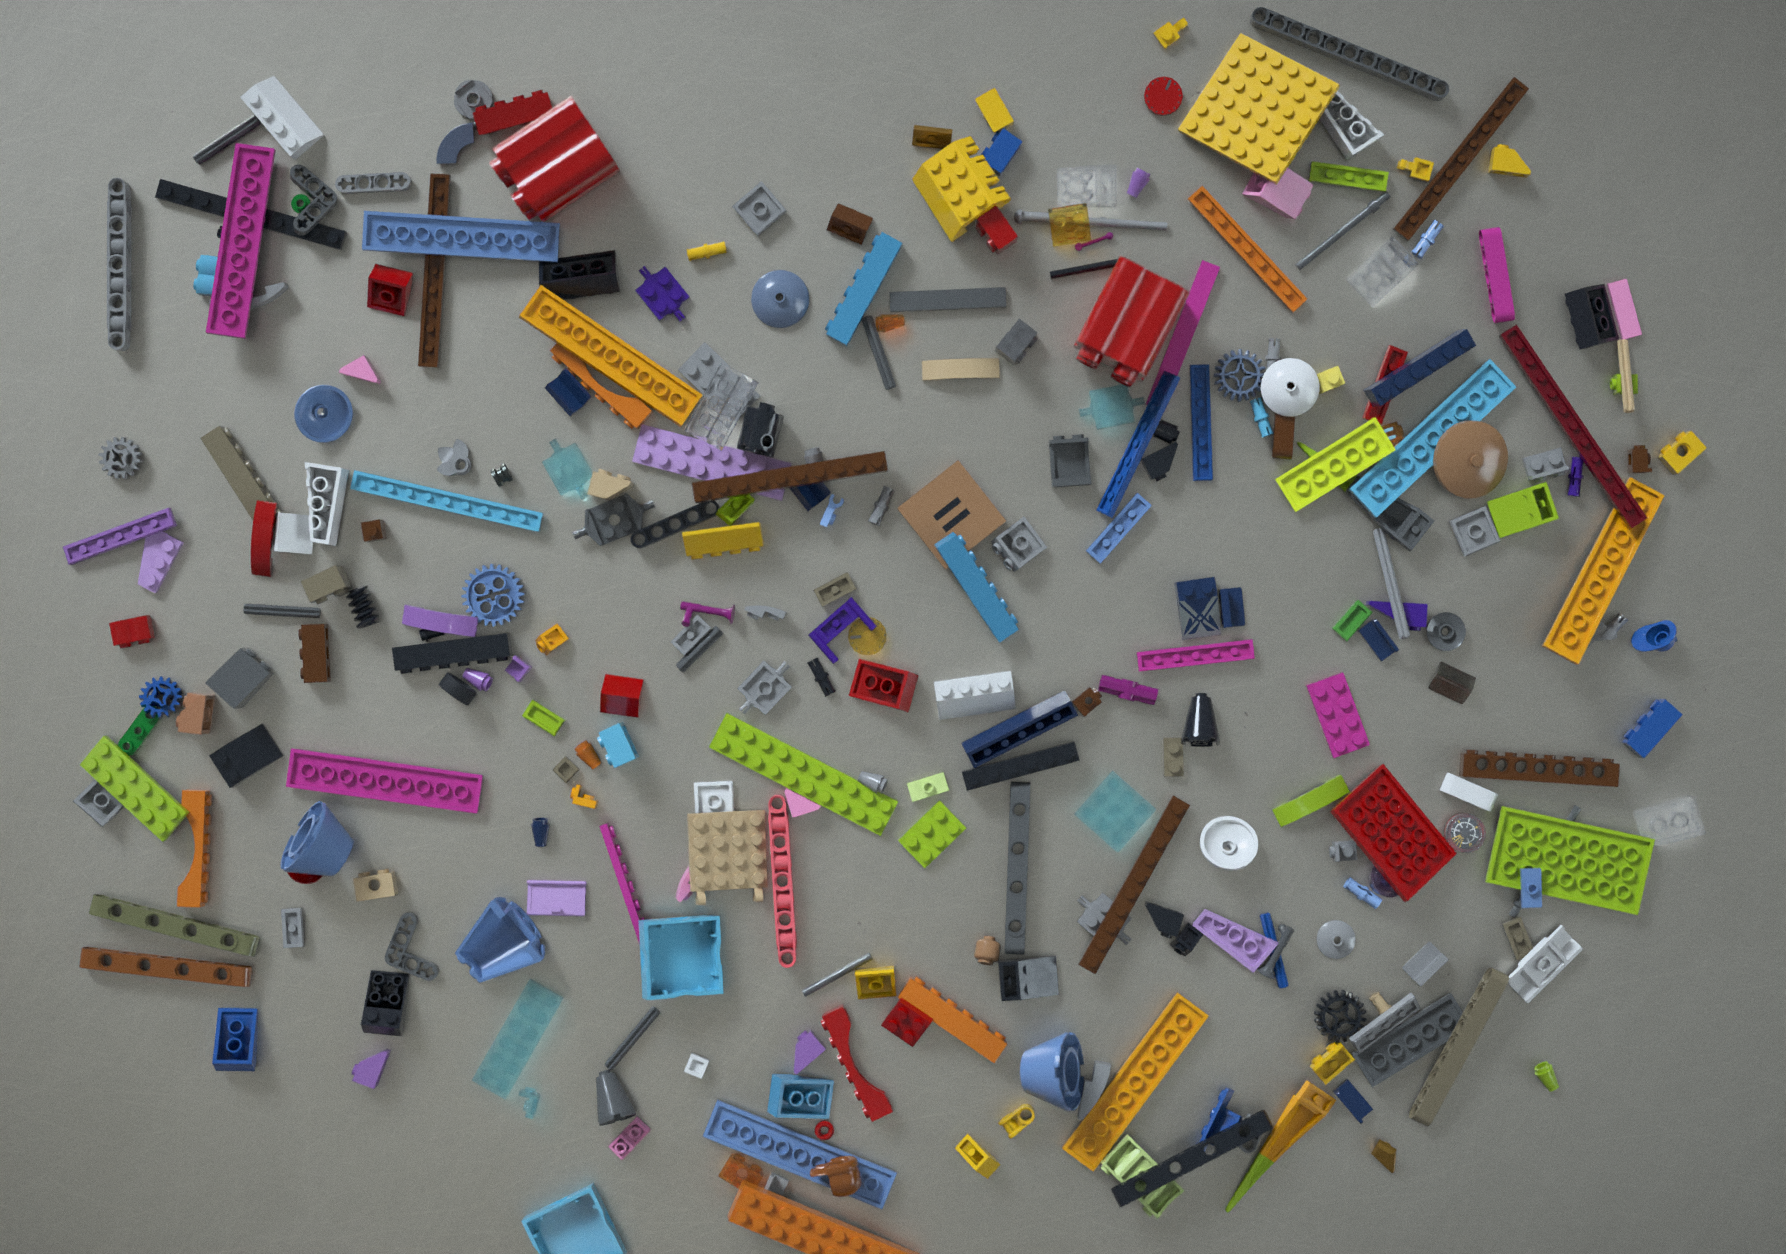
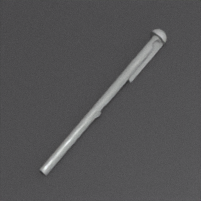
(1020, 216)

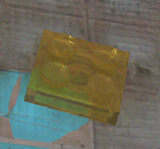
(1069, 224)

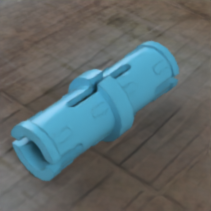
(1261, 417)

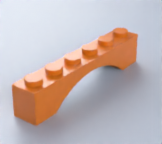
(631, 408)
(192, 890)

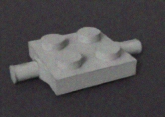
(764, 687)
(1094, 914)

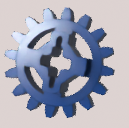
(153, 699)

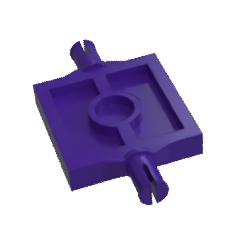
(662, 293)

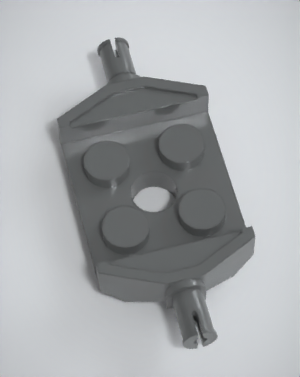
(598, 524)

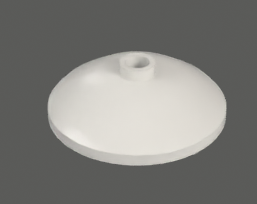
(1290, 401)
(1229, 833)

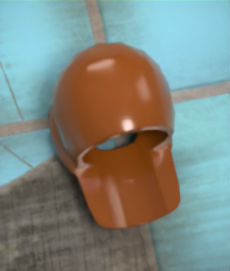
(842, 1173)

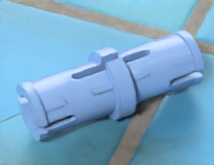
(1427, 239)
(1362, 893)

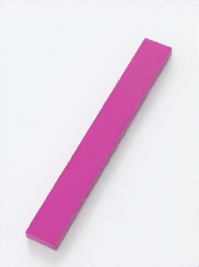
(1187, 321)

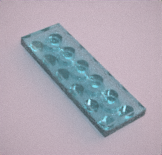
(517, 1039)

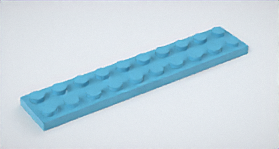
(1416, 451)

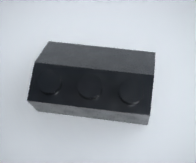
(1591, 316)

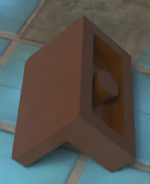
(849, 223)

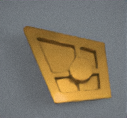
(1385, 1155)

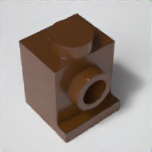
(1638, 460)
(1079, 701)

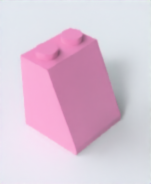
(1284, 198)

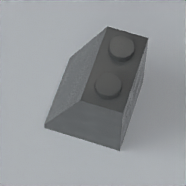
(240, 678)

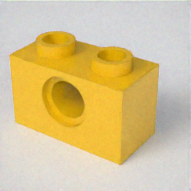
(1691, 446)

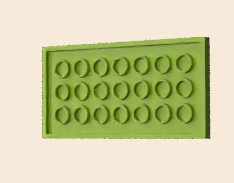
(1574, 858)

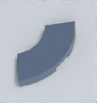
(453, 142)

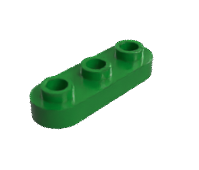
(134, 739)

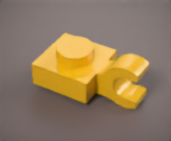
(1169, 34)
(1419, 168)

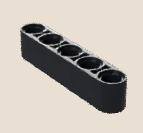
(685, 524)

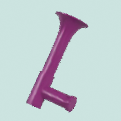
(692, 607)

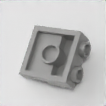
(1018, 544)

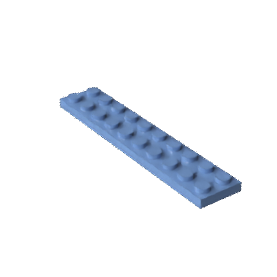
(460, 236)
(791, 1150)

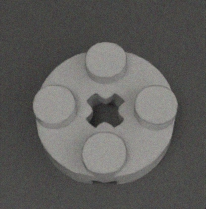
(474, 88)

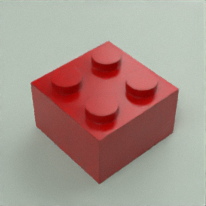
(996, 230)

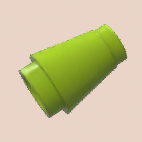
(1546, 1075)

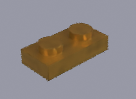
(931, 137)

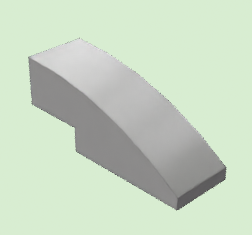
(1093, 1087)

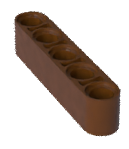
(1283, 435)

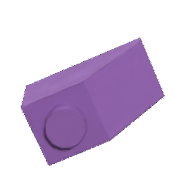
(807, 1049)
(370, 1069)

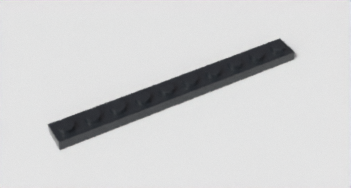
(273, 221)

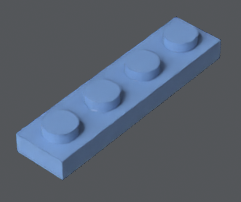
(1118, 528)

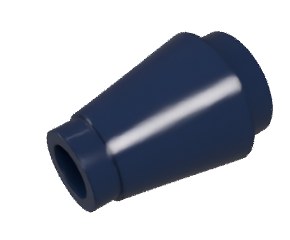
(540, 831)

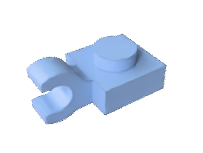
(829, 516)

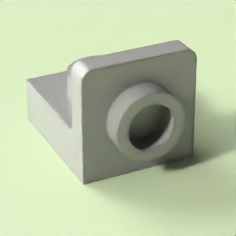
(1343, 851)

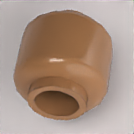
(987, 950)

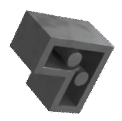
(1015, 342)

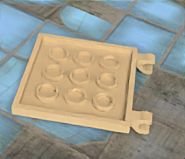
(727, 852)

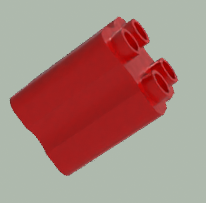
(553, 161)
(1130, 322)

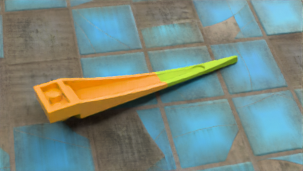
(1299, 1117)

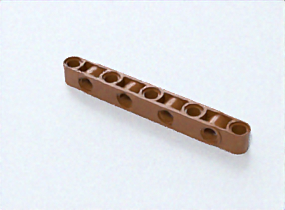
(165, 967)

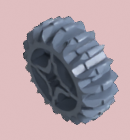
(1230, 375)

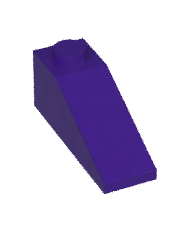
(1415, 613)

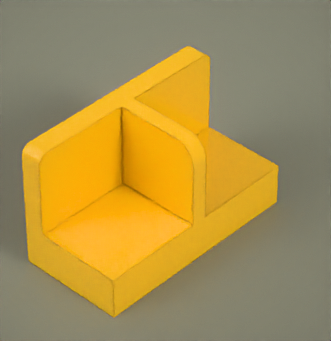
(994, 110)

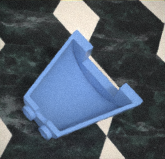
(501, 941)

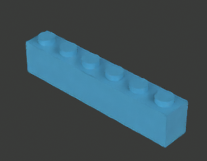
(864, 288)
(976, 586)

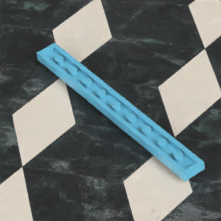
(446, 501)

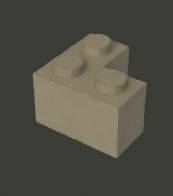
(326, 583)

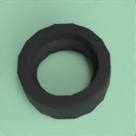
(457, 688)

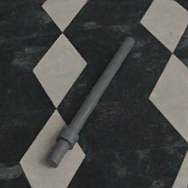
(1371, 207)

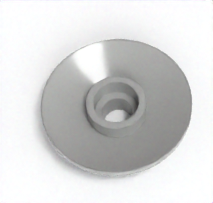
(1326, 937)

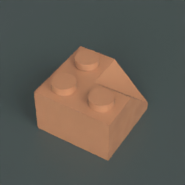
(197, 714)

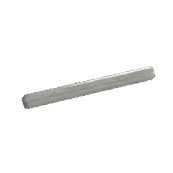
(1391, 583)

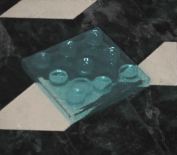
(1115, 811)

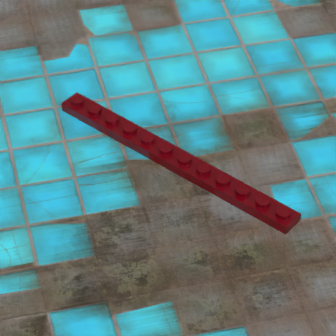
(1573, 427)

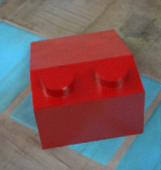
(883, 685)

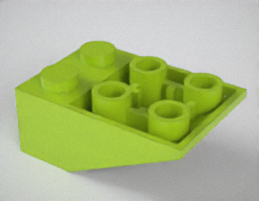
(1522, 510)

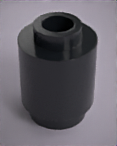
(1166, 432)

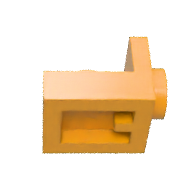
(551, 639)
(586, 800)

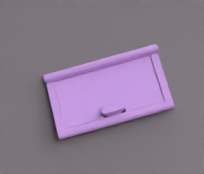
(550, 897)

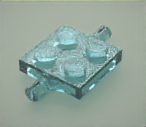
(1111, 406)
(568, 469)

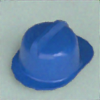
(1656, 636)

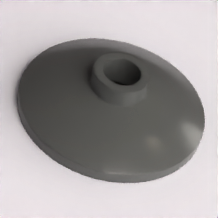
(1455, 635)

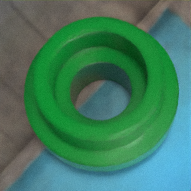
(296, 199)

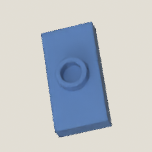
(1531, 887)

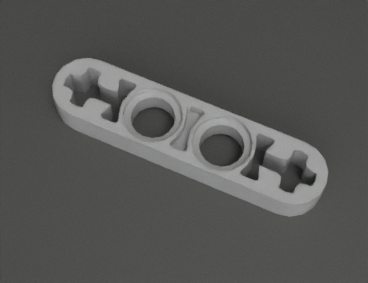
(373, 183)

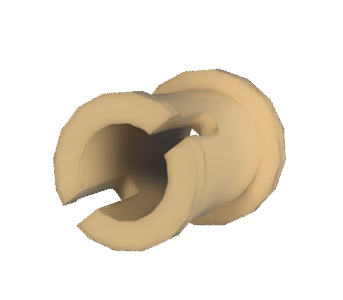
(1379, 1003)

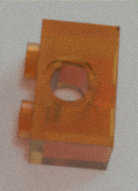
(737, 1162)

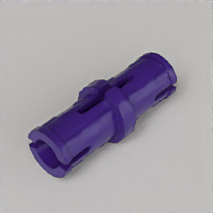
(1575, 477)

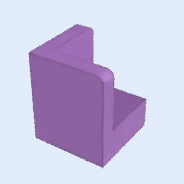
(518, 668)

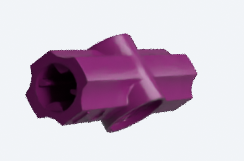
(1128, 689)

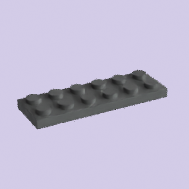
(1409, 1040)

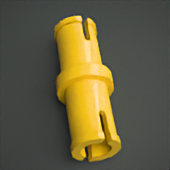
(706, 251)

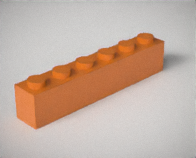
(954, 1020)

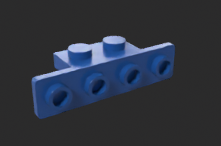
(1220, 1116)

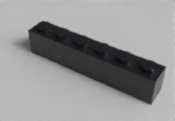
(451, 652)
(1020, 765)

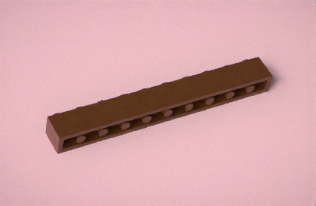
(789, 477)

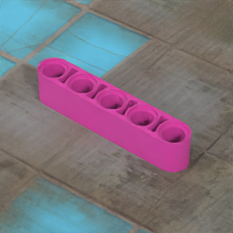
(1496, 275)

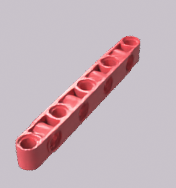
(782, 895)

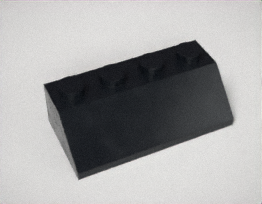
(581, 275)

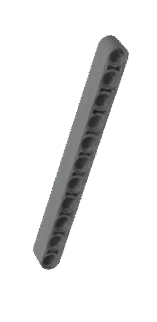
(1339, 54)

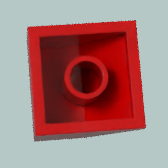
(389, 289)

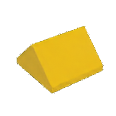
(875, 982)

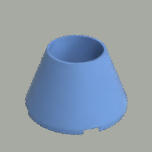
(319, 844)
(1054, 1071)

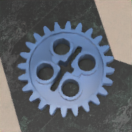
(497, 611)

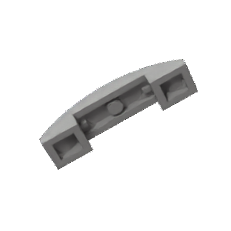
(272, 293)

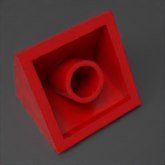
(621, 695)

